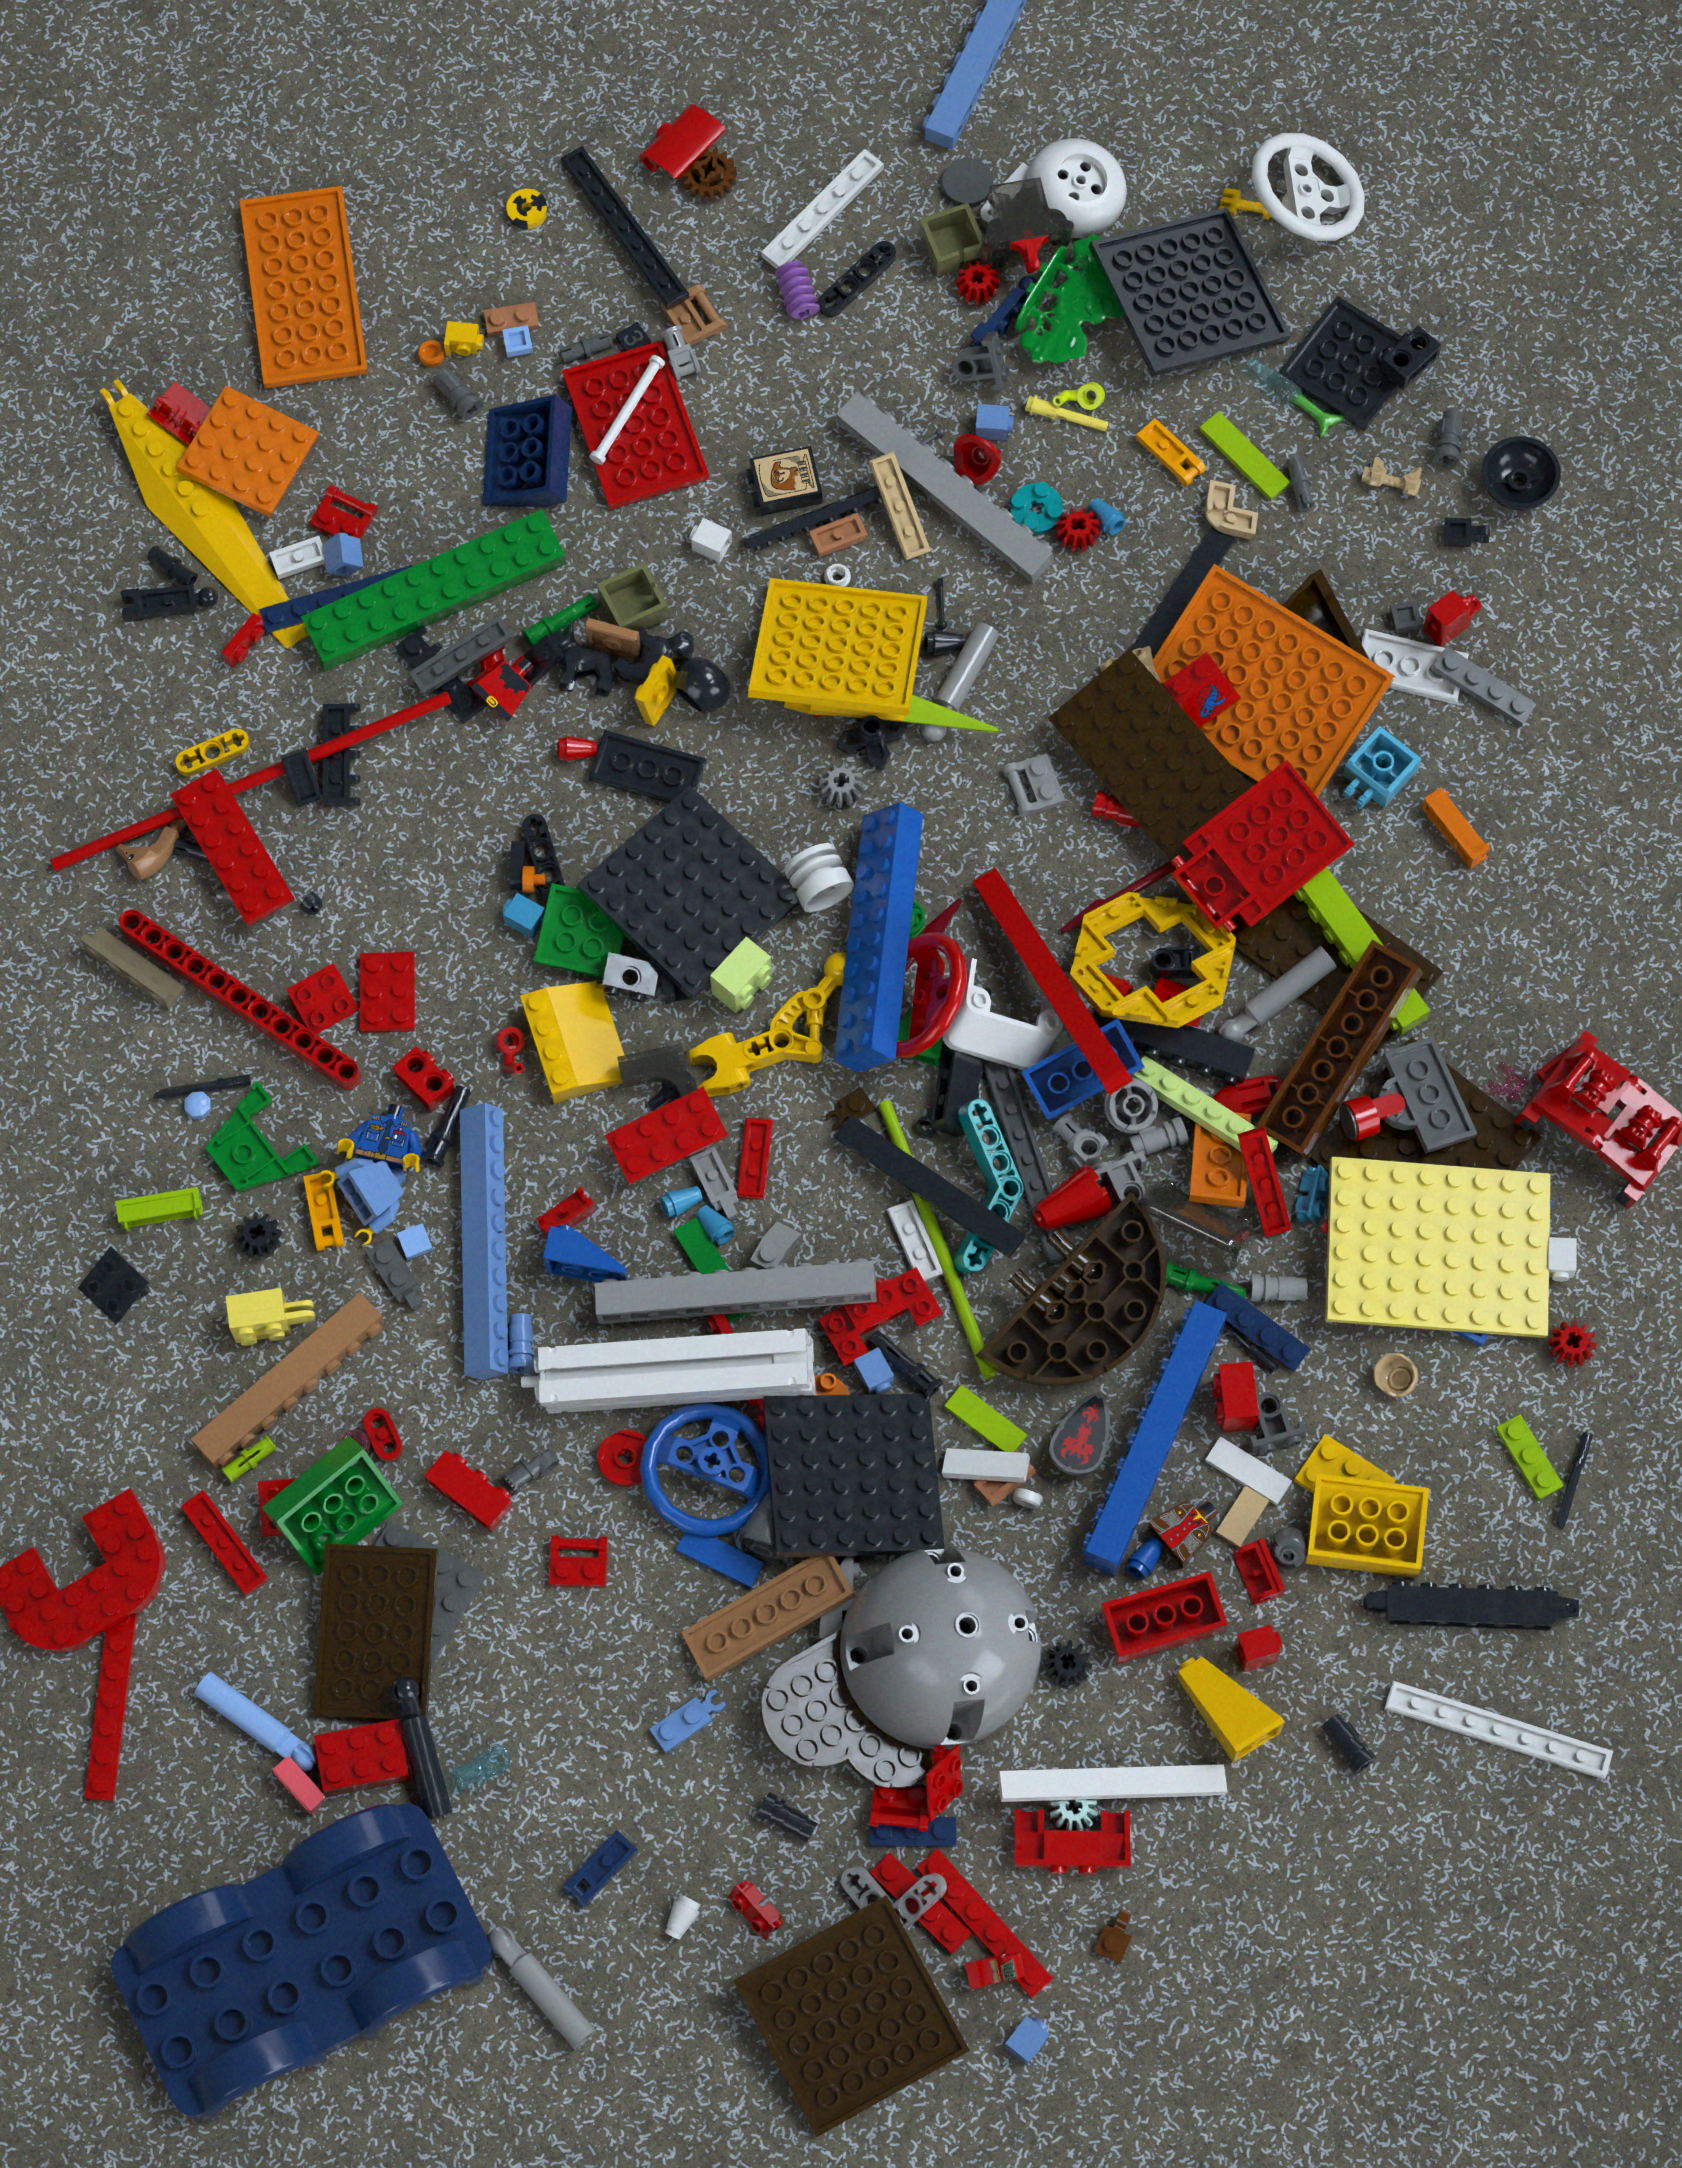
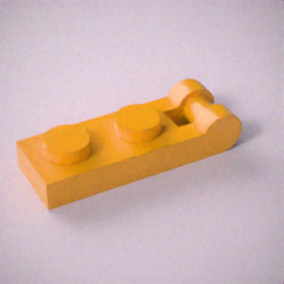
(1170, 452)
(323, 1211)

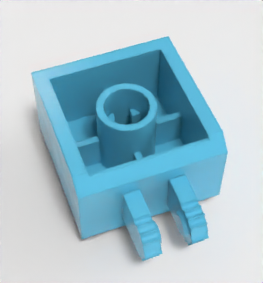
(1366, 770)

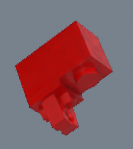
(1450, 617)

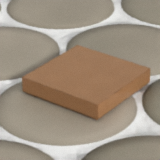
(613, 638)

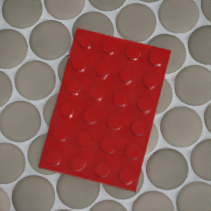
(657, 443)

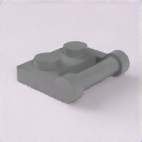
(1041, 781)

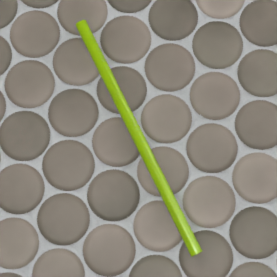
(940, 1247)

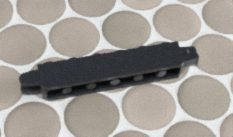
(1471, 1606)

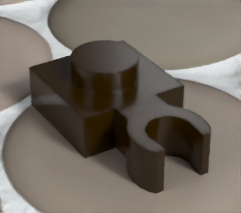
(852, 1104)

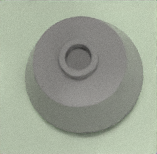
(1132, 1107)

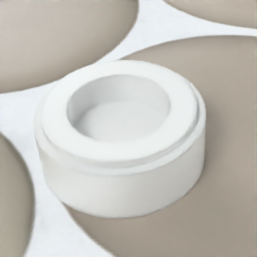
(1027, 1498)

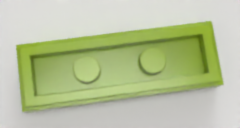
(985, 1420)

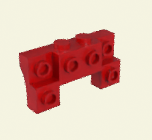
(894, 1298)
(1072, 1849)

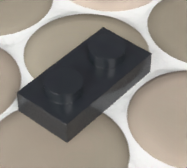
(543, 657)

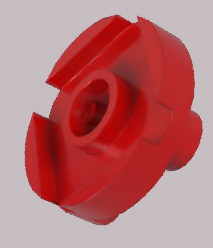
(617, 1445)

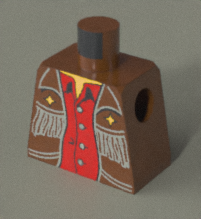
(1183, 1530)

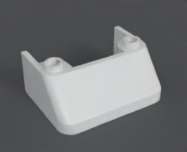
(999, 1037)

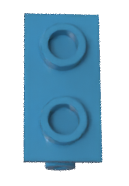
(1312, 1206)

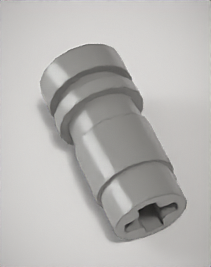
(1155, 1139)
(1280, 1288)

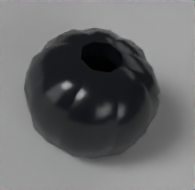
(702, 684)

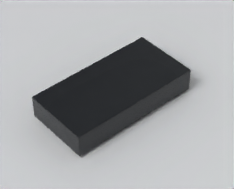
(301, 777)

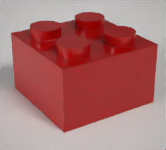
(1236, 1397)

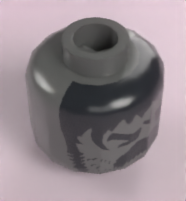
(1289, 1547)

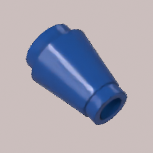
(1144, 1559)

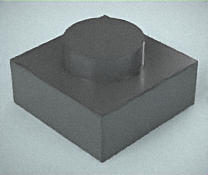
(1405, 616)

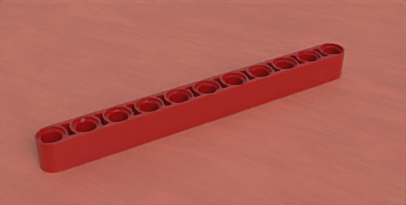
(1052, 981)
(247, 1009)

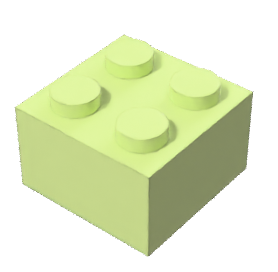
(741, 975)

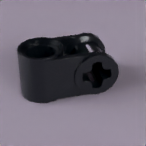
(1178, 959)

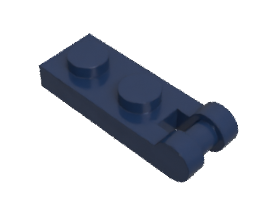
(600, 1869)

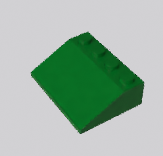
(332, 1503)

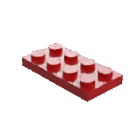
(666, 1135)

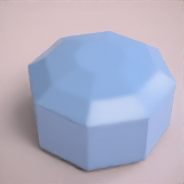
(198, 1105)

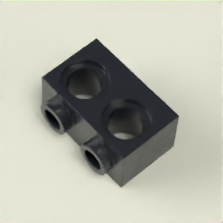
(1415, 360)

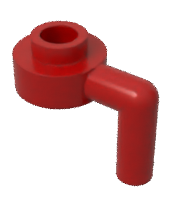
(509, 1051)

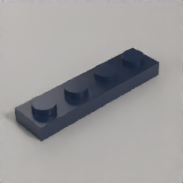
(1258, 1326)

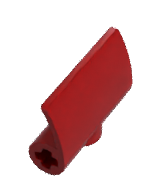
(682, 141)

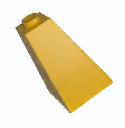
(1230, 1711)

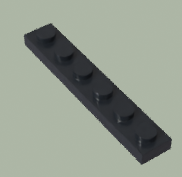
(810, 519)

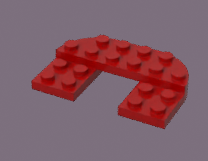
(97, 1600)

